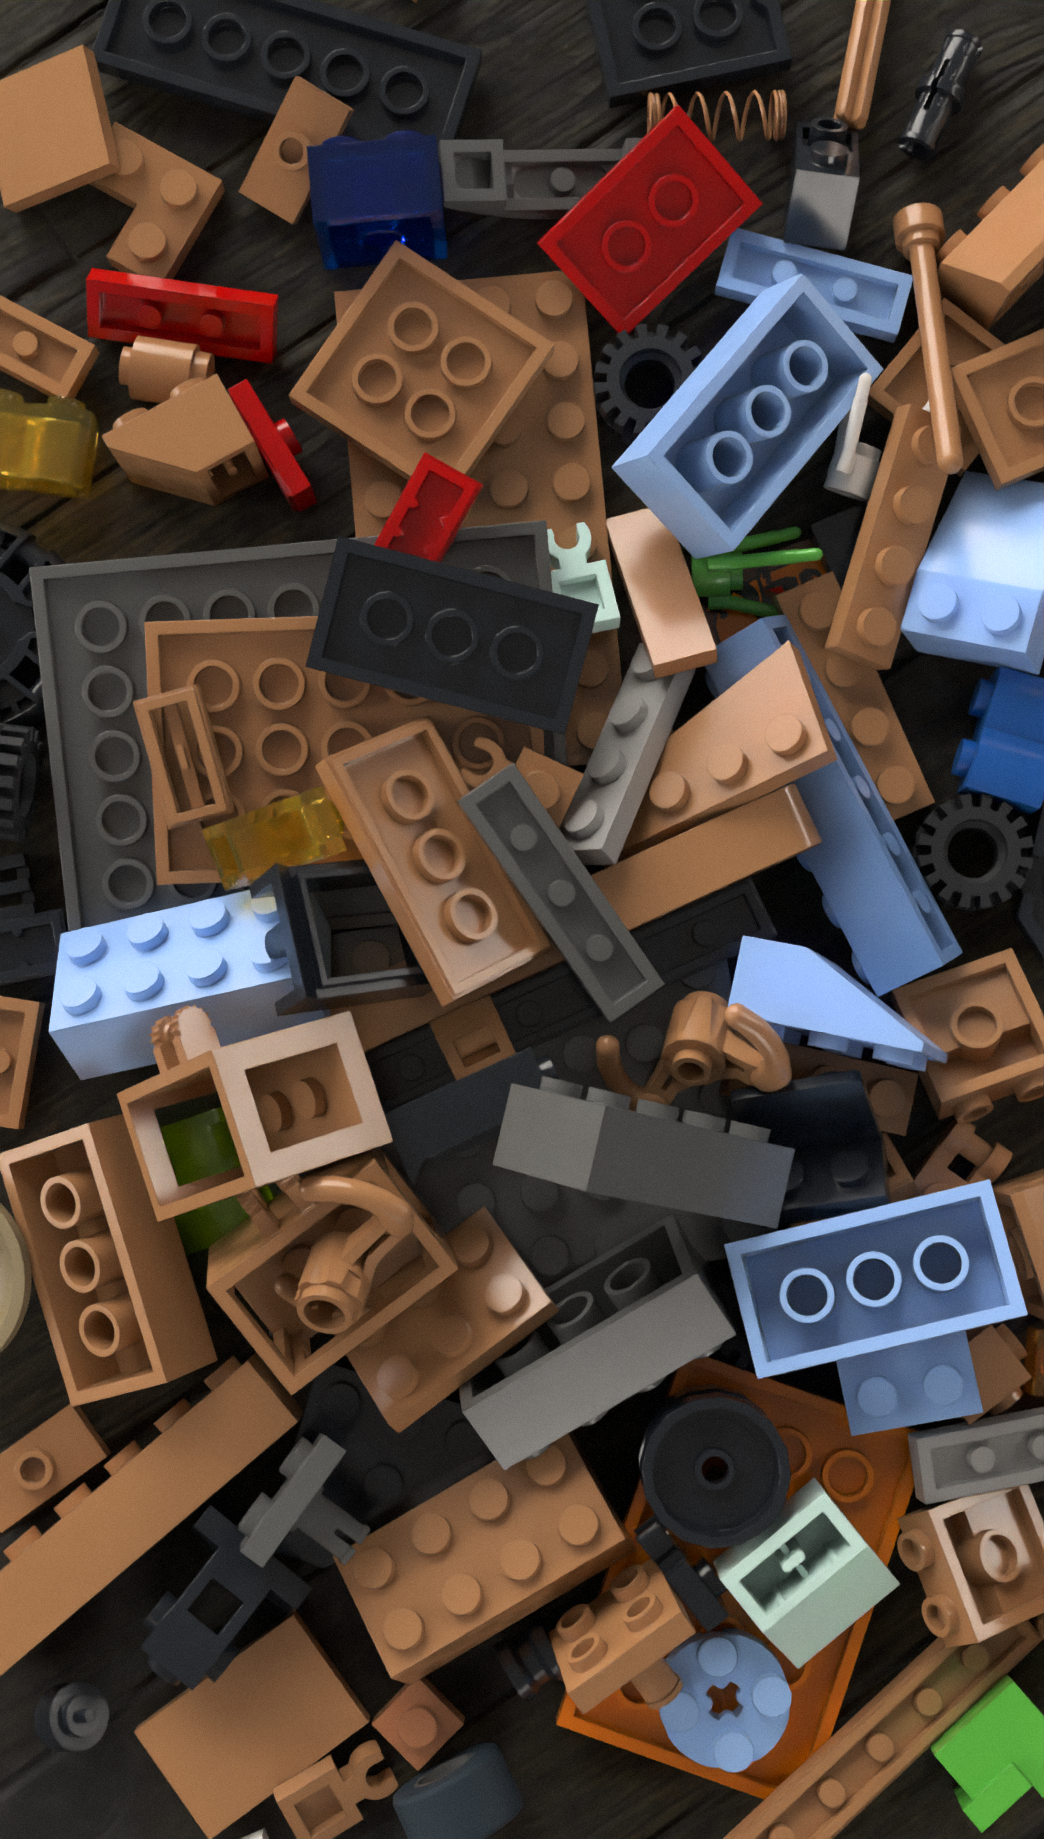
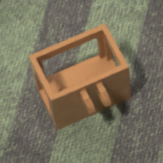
(286, 1096)
(279, 1240)

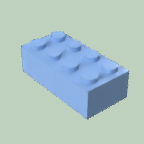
(747, 418)
(141, 968)
(875, 1279)

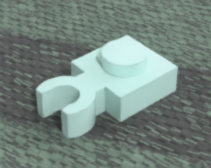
(583, 579)

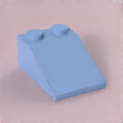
(983, 578)

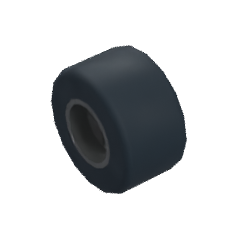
(460, 1796)

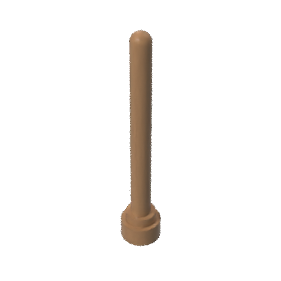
(919, 236)

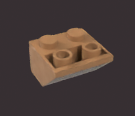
(189, 444)

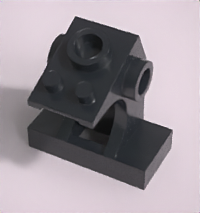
(185, 1647)

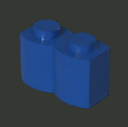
(1007, 741)

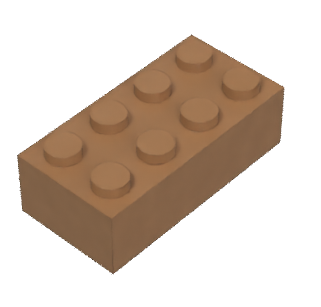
(103, 1263)
(482, 1557)

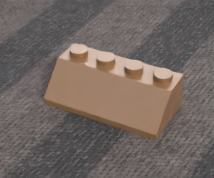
(1003, 254)

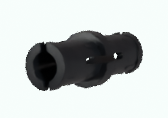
(940, 95)

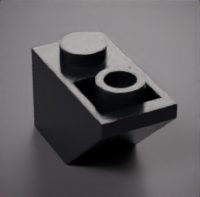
(821, 184)

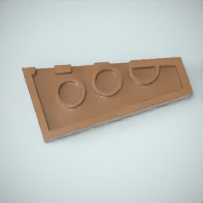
(734, 751)

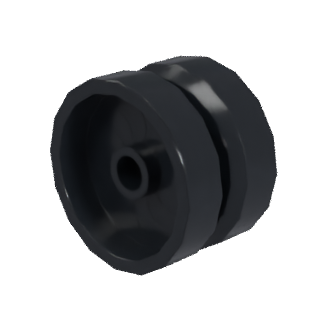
(724, 1503)

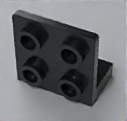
(836, 1143)

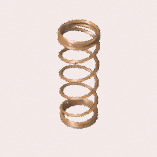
(776, 115)

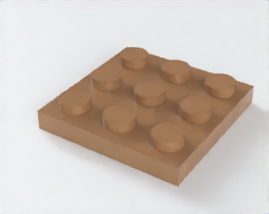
(421, 368)

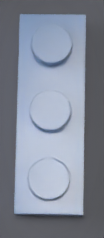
(862, 294)

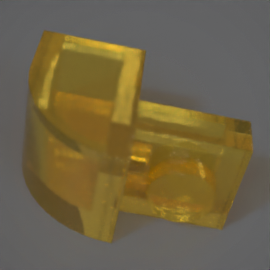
(282, 832)

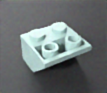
(805, 1575)

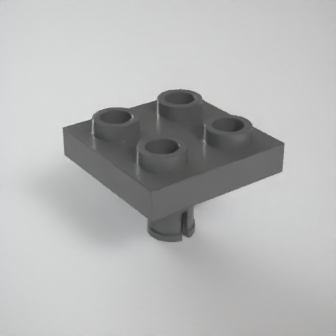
(301, 1506)

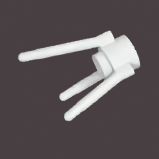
(853, 462)

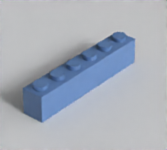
(863, 863)

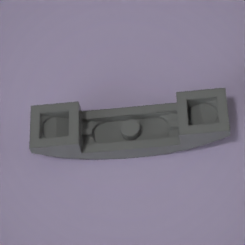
(520, 183)

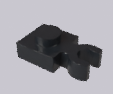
(694, 1582)

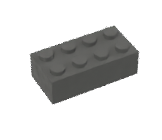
(643, 1153)
(615, 1335)

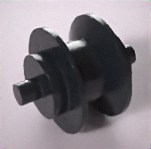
(71, 1716)

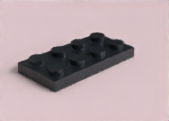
(451, 635)

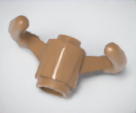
(701, 1051)
(343, 1263)

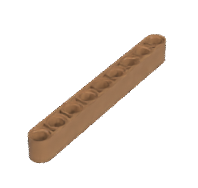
(640, 893)

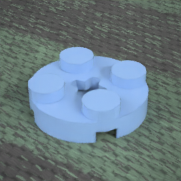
(764, 1699)

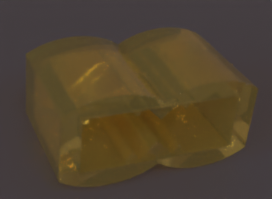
(47, 445)

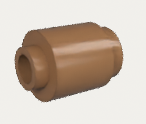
(160, 365)

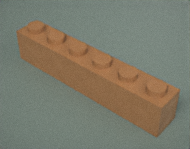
(139, 1502)

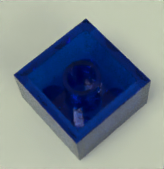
(375, 195)

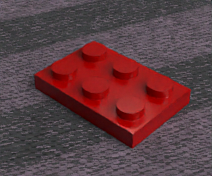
(649, 221)

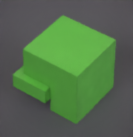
(994, 1753)

